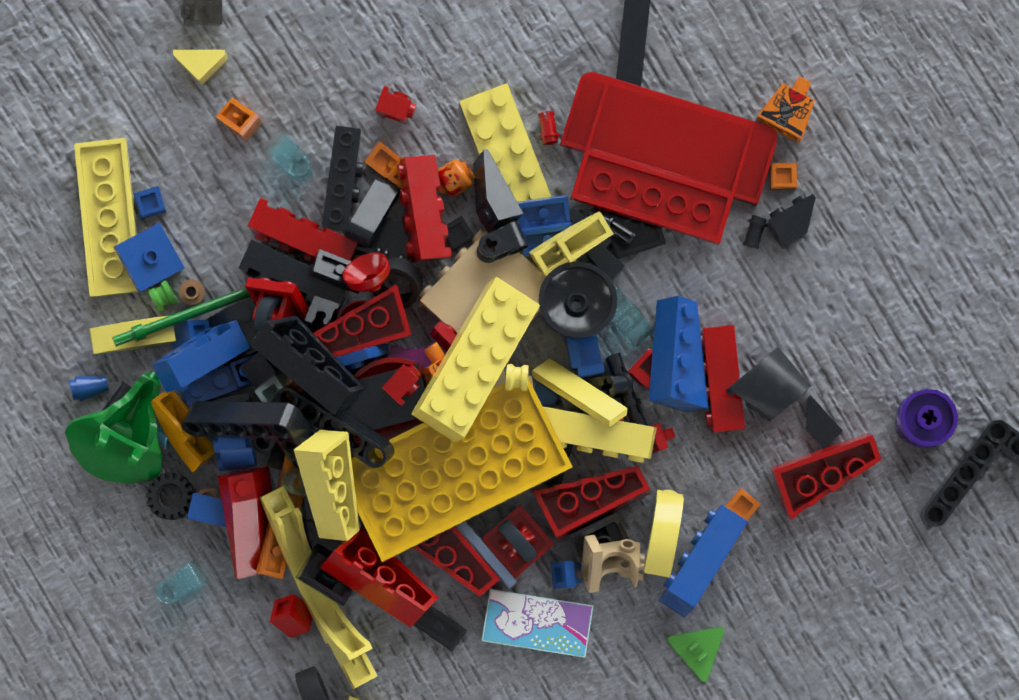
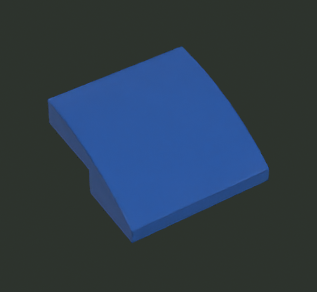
(543, 219)

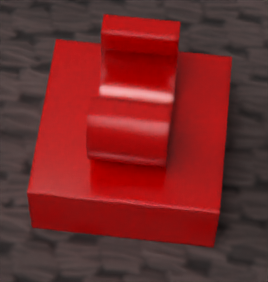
(661, 437)

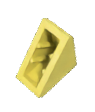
(201, 63)

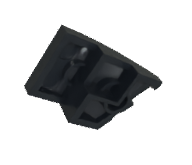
(770, 385)

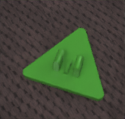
(698, 649)

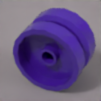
(937, 407)

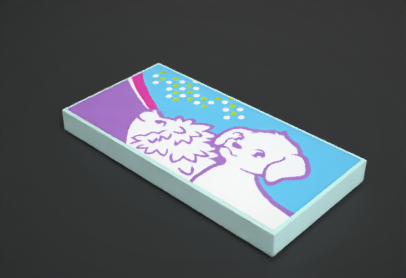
(537, 623)

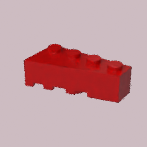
(422, 209)
(586, 501)

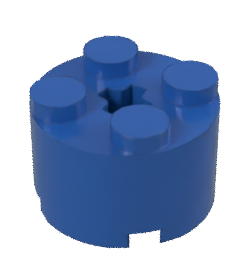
(234, 453)

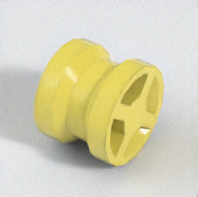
(517, 377)

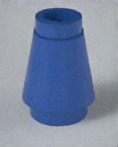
(87, 386)

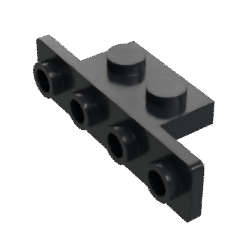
(342, 178)

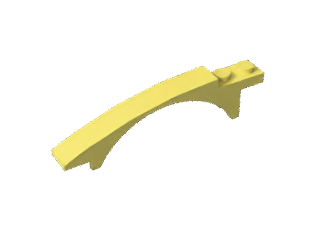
(331, 622)

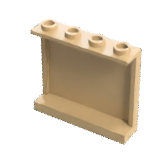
(463, 283)

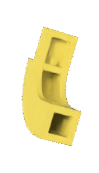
(664, 533)

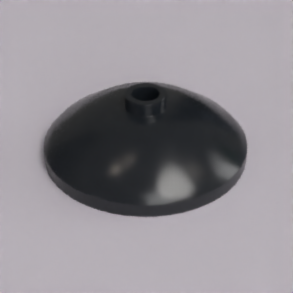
(581, 284)

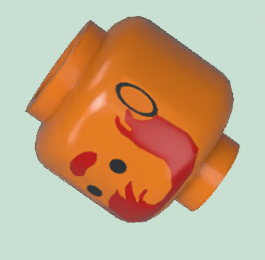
(455, 177)

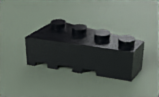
(264, 261)

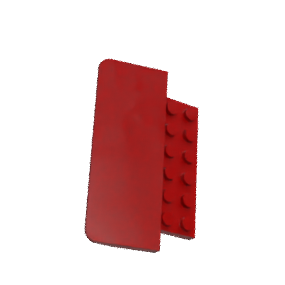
(664, 156)

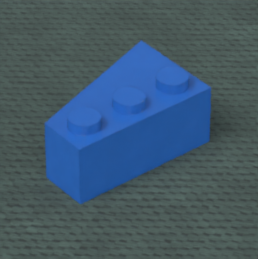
(200, 356)

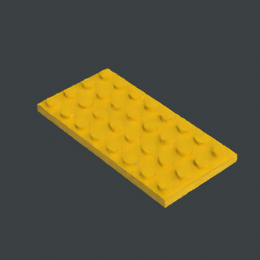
(443, 483)

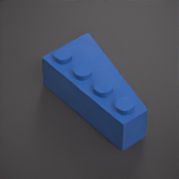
(703, 560)

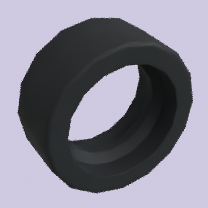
(411, 273)
(311, 685)

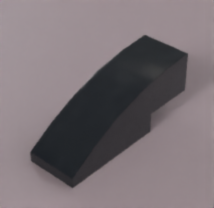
(599, 254)

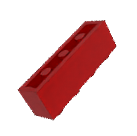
(721, 372)

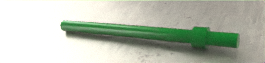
(139, 332)

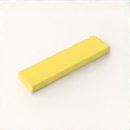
(579, 392)

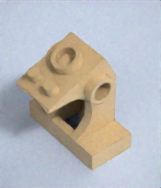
(597, 561)

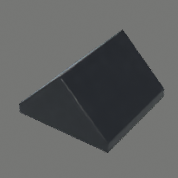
(605, 531)
(321, 581)

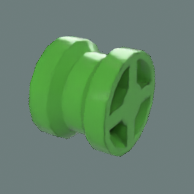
(162, 296)

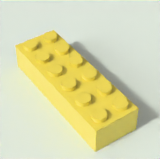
(475, 359)

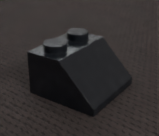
(243, 314)

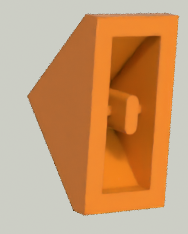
(239, 119)

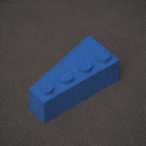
(678, 356)

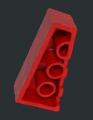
(297, 234)
(369, 325)
(817, 474)
(459, 559)
(383, 583)

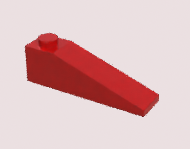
(245, 516)

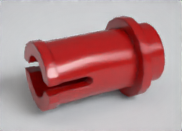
(548, 128)

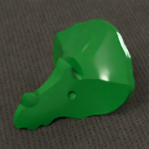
(122, 439)

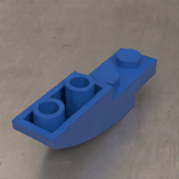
(219, 383)

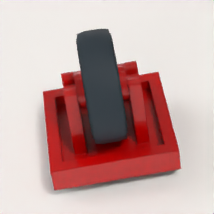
(275, 301)
(517, 541)

